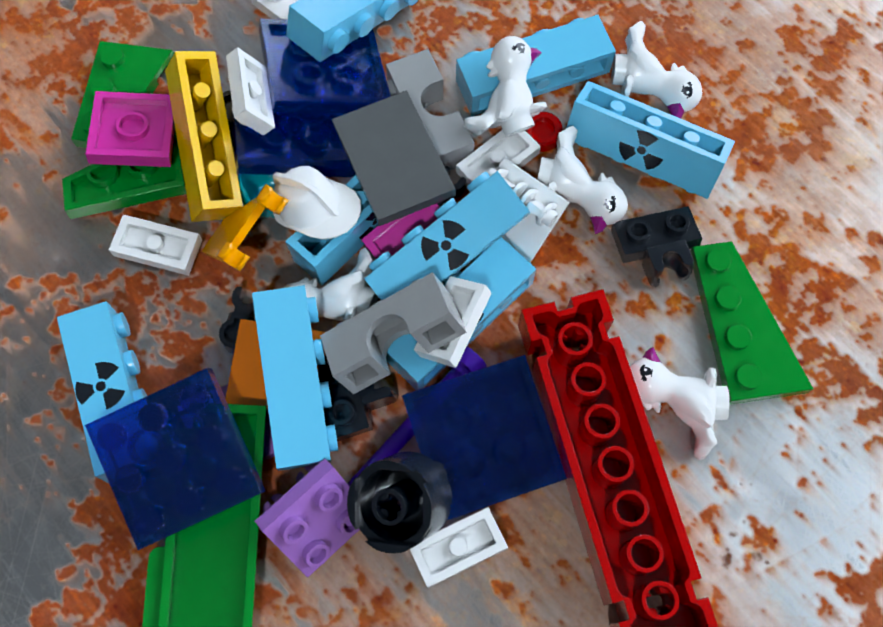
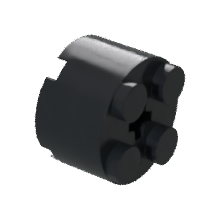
(400, 501)

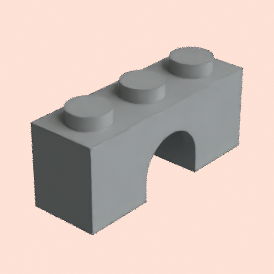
(425, 86)
(360, 344)

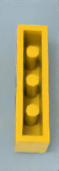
(203, 135)

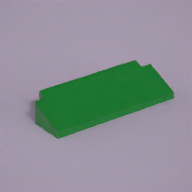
(211, 567)

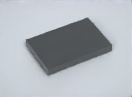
(393, 158)

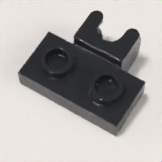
(660, 241)
(350, 410)

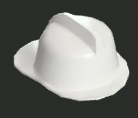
(316, 203)

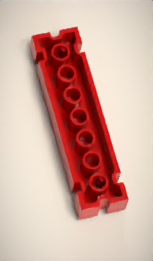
(612, 465)

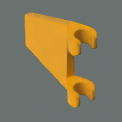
(236, 226)

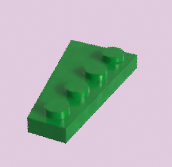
(744, 335)

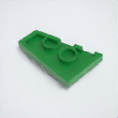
(119, 69)
(114, 187)

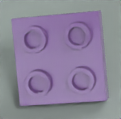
(309, 518)

